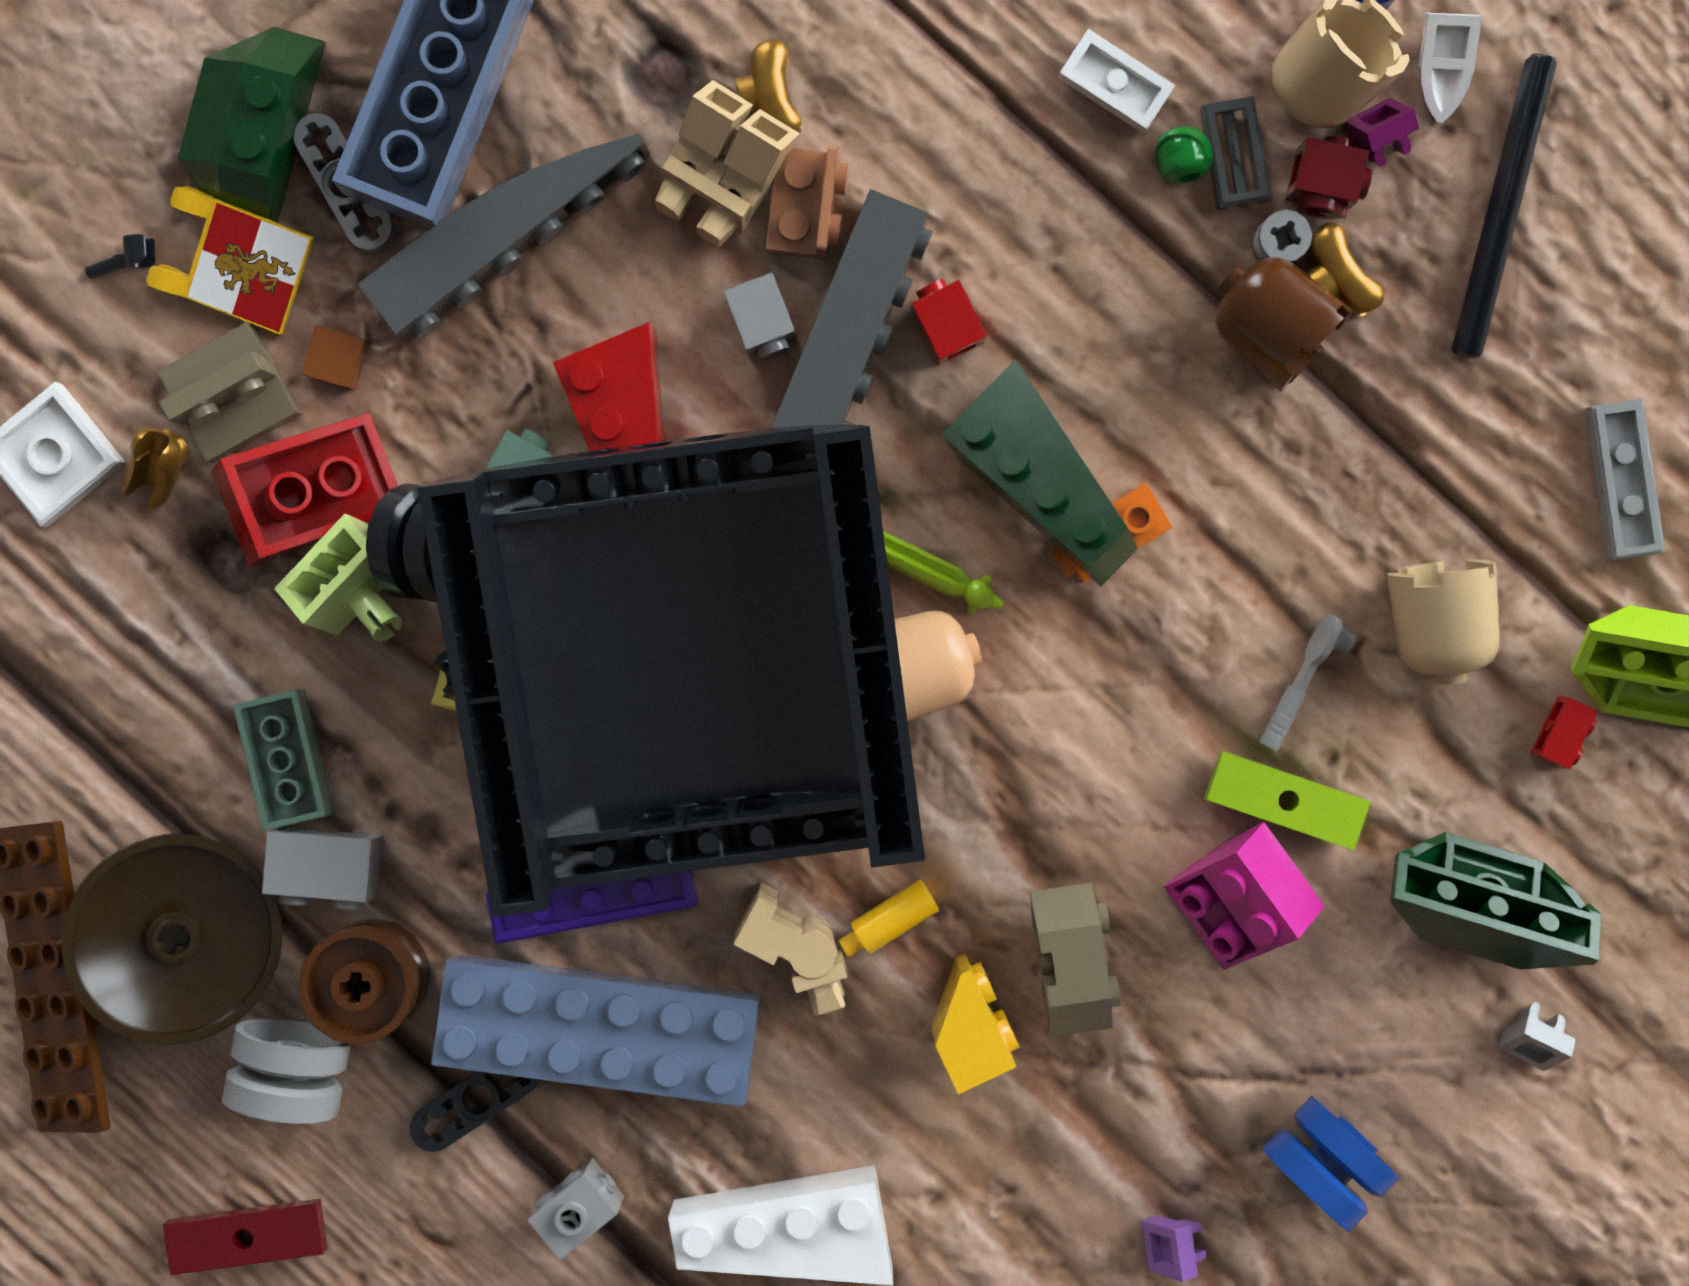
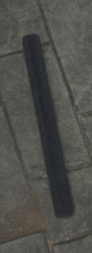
(1504, 205)

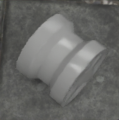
(1278, 245)

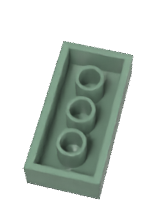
(283, 759)

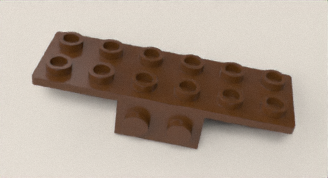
(55, 1027)

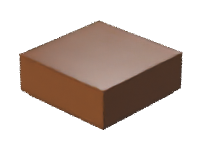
(335, 357)

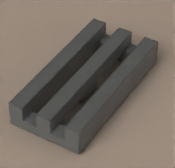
(1242, 196)

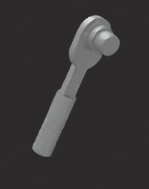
(1327, 636)

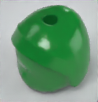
(1183, 154)

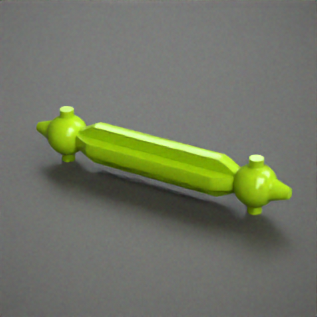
(940, 574)

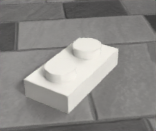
(1116, 81)

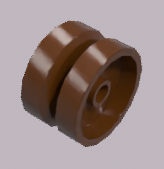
(364, 951)

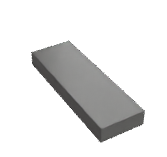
(1625, 479)

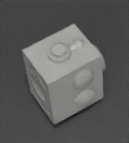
(585, 1192)

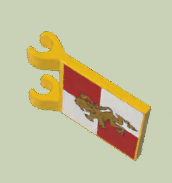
(241, 262)

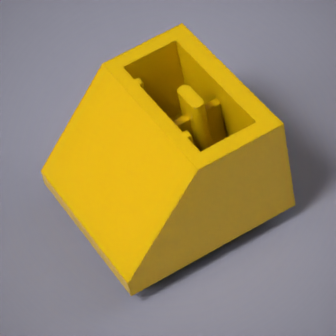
(967, 1032)

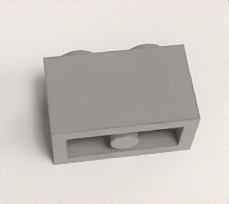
(322, 866)

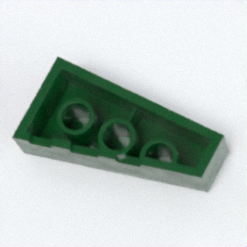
(1033, 466)

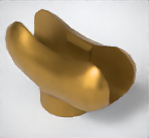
(767, 84)
(1338, 271)
(157, 461)

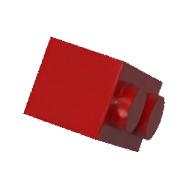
(1564, 732)

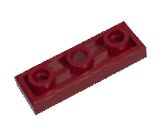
(218, 1240)

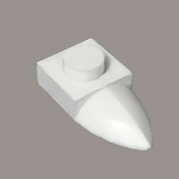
(1447, 60)

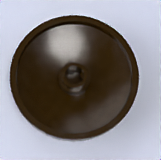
(171, 939)

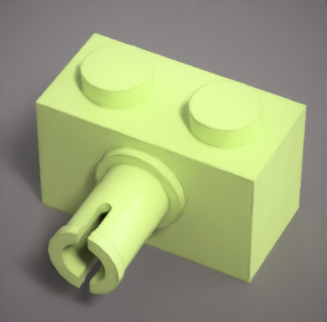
(336, 585)

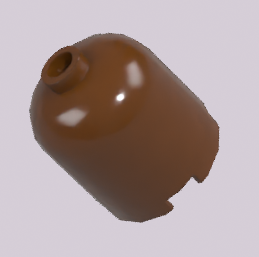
(1277, 317)

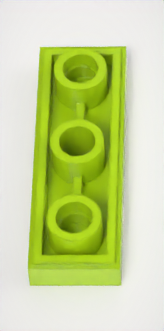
(1314, 807)

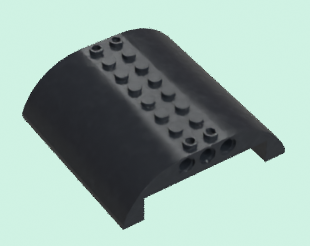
(674, 658)

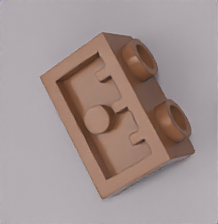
(803, 204)

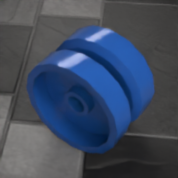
(1331, 1163)

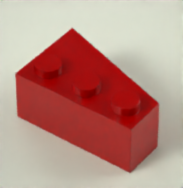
(616, 389)

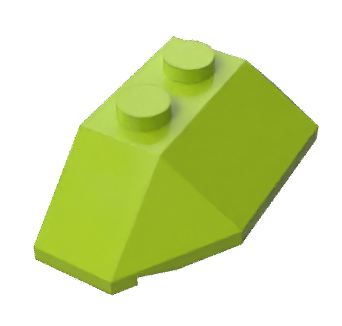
(1637, 664)

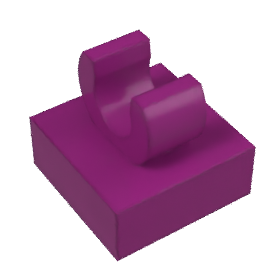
(1382, 125)

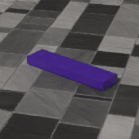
(599, 904)

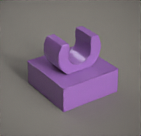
(1172, 1247)

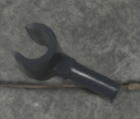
(137, 254)

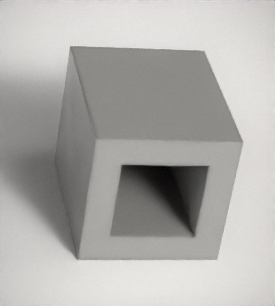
(761, 316)

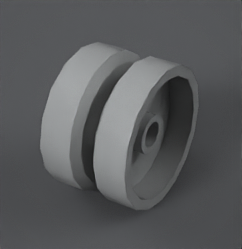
(285, 1072)

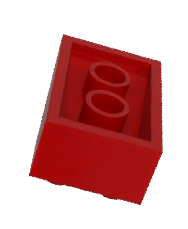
(300, 486)

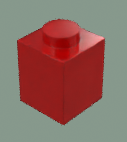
(947, 320)

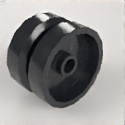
(399, 546)

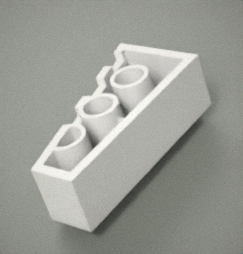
(788, 1229)

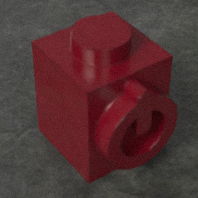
(1328, 177)

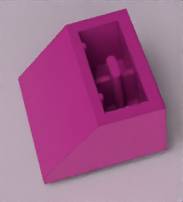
(1245, 897)

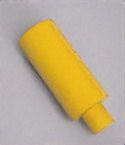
(890, 919)

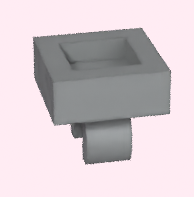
(1537, 1042)

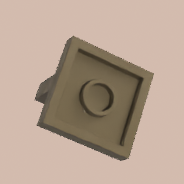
(227, 393)

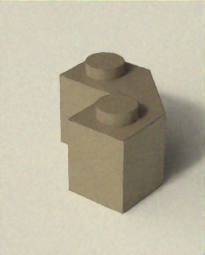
(1073, 959)

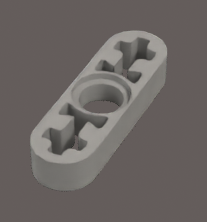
(315, 158)

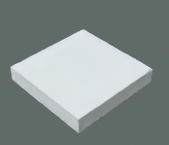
(54, 455)

